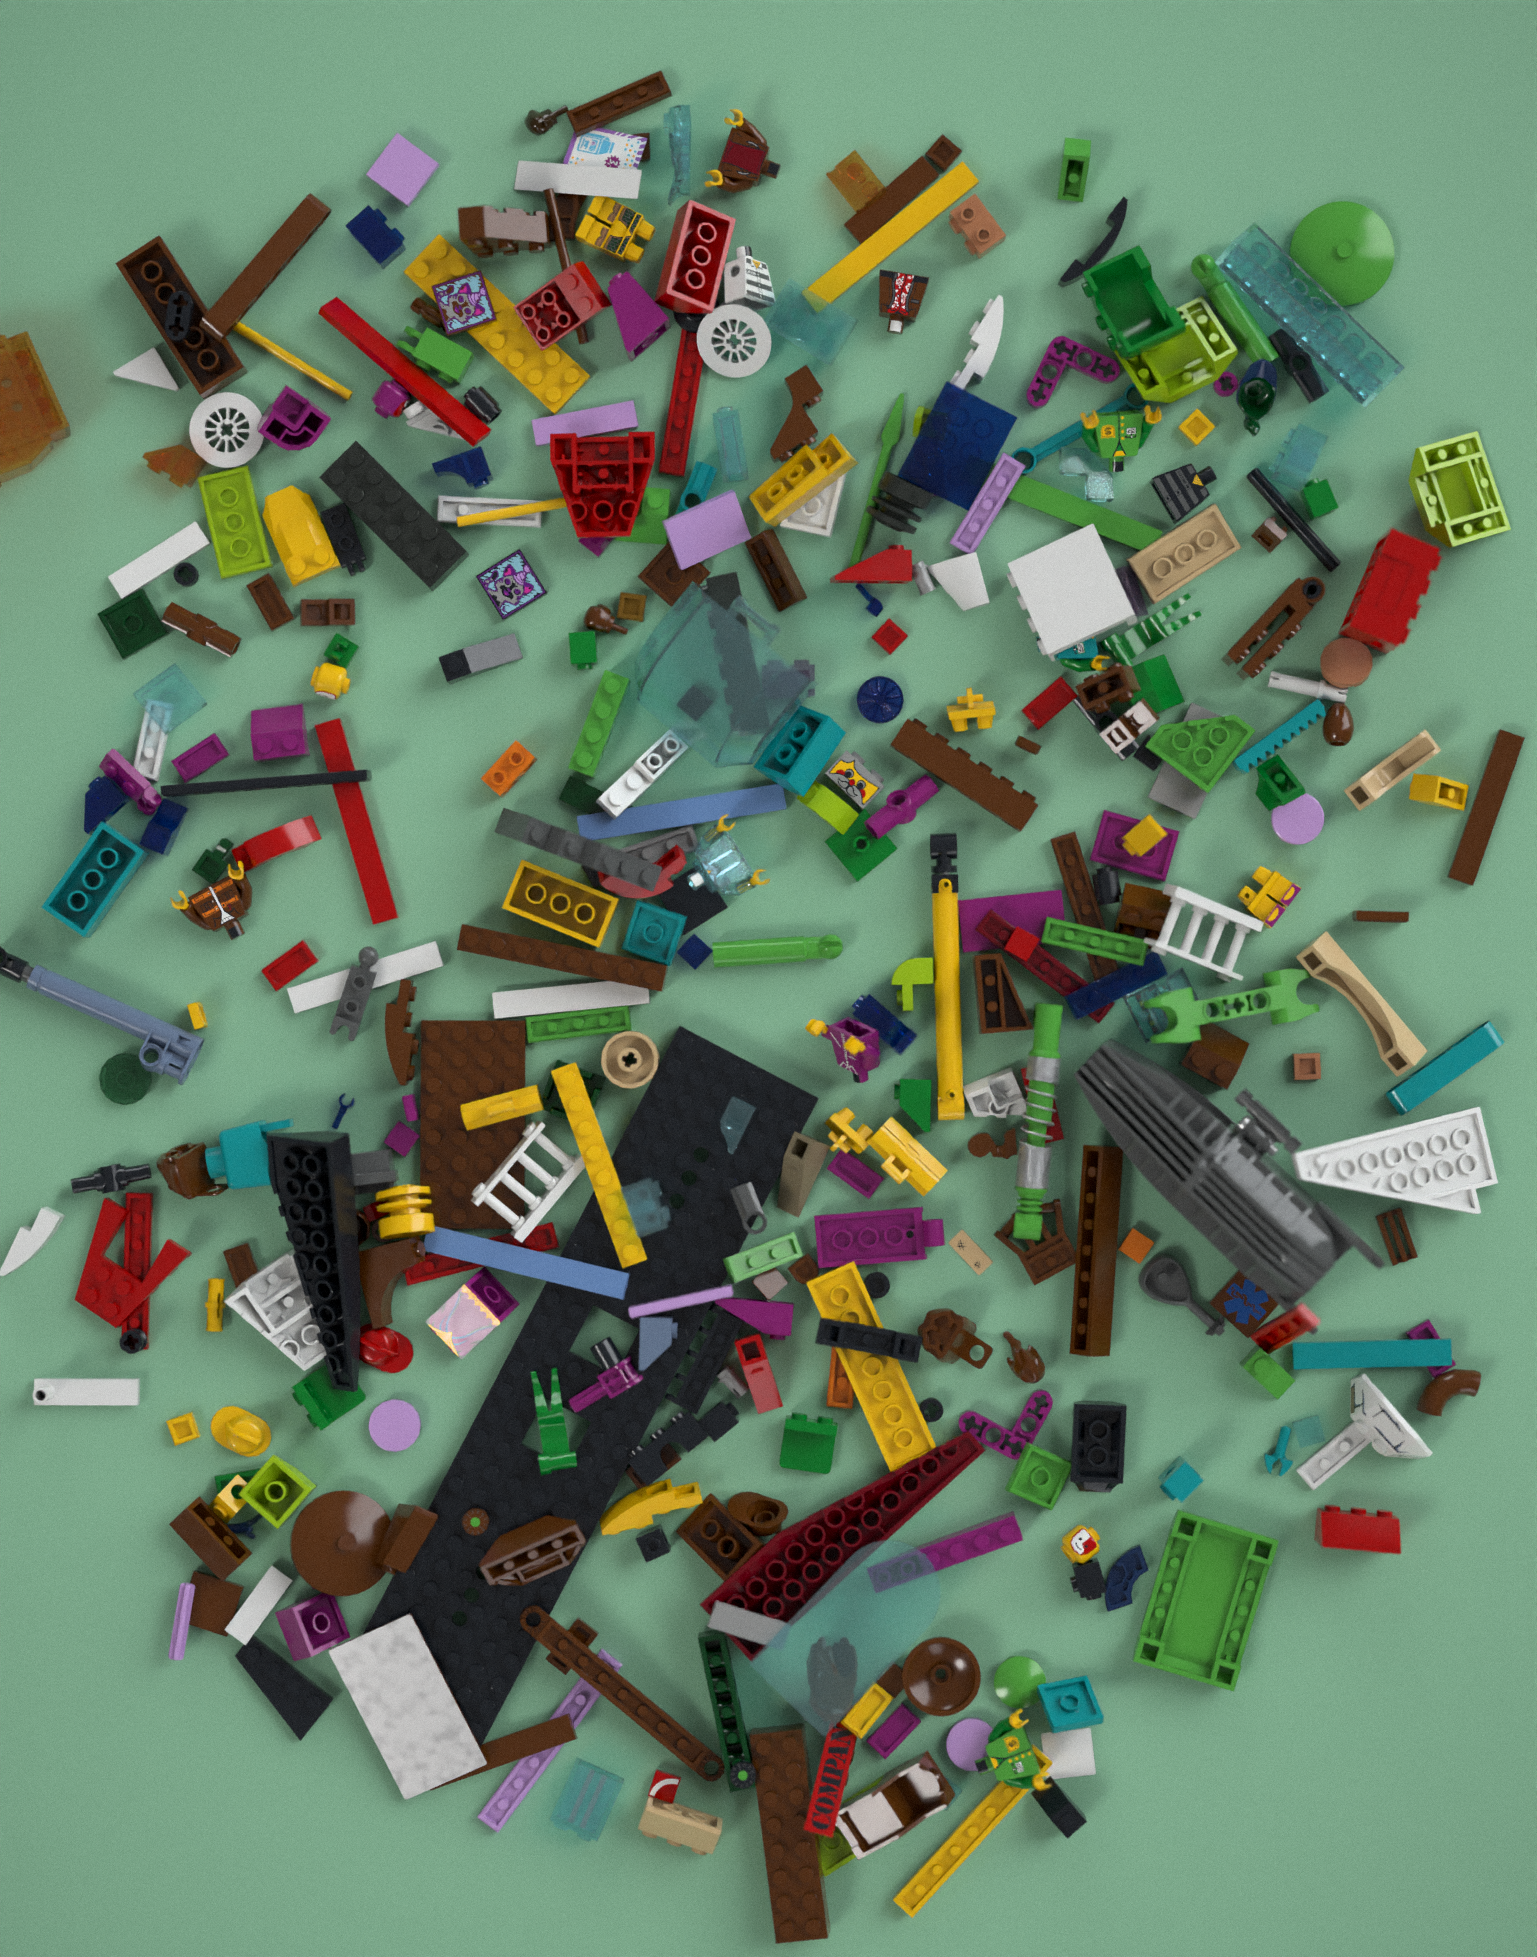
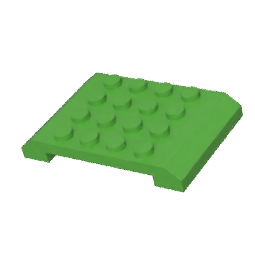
(1204, 1599)

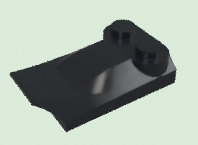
(1098, 1445)

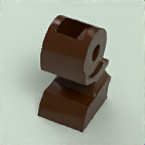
(982, 1144)

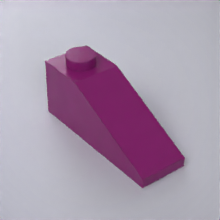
(764, 1315)

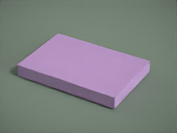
(706, 529)

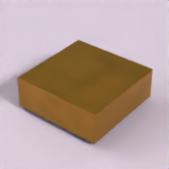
(631, 607)

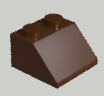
(1215, 1055)

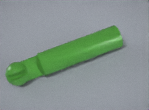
(1233, 310)
(775, 950)

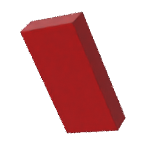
(1049, 703)
(290, 965)

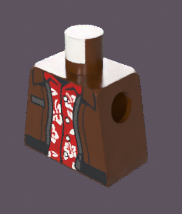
(900, 298)

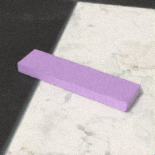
(587, 422)
(987, 504)
(681, 1301)

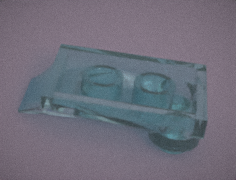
(678, 127)

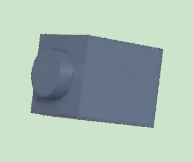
(655, 1337)

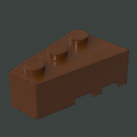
(996, 997)

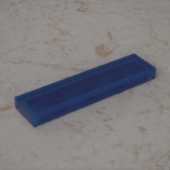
(1114, 986)

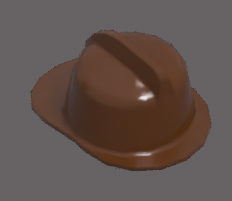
(759, 1512)

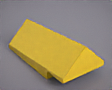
(801, 479)

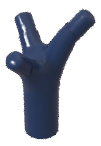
(245, 1527)

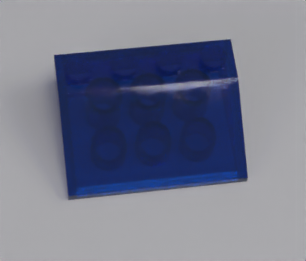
(957, 445)

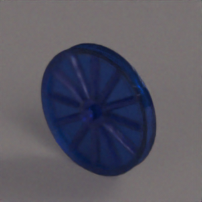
(880, 699)

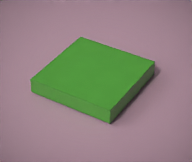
(1039, 1476)

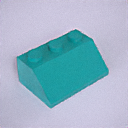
(800, 750)

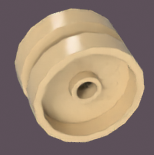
(615, 1064)

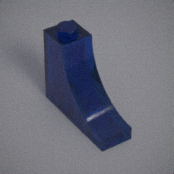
(889, 1027)

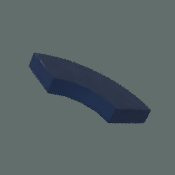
(1122, 1578)

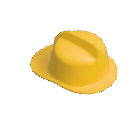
(240, 1431)

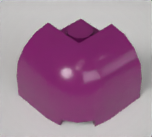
(293, 421)

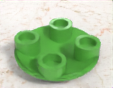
(1018, 1681)

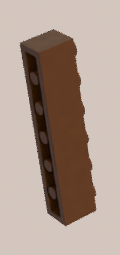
(964, 775)

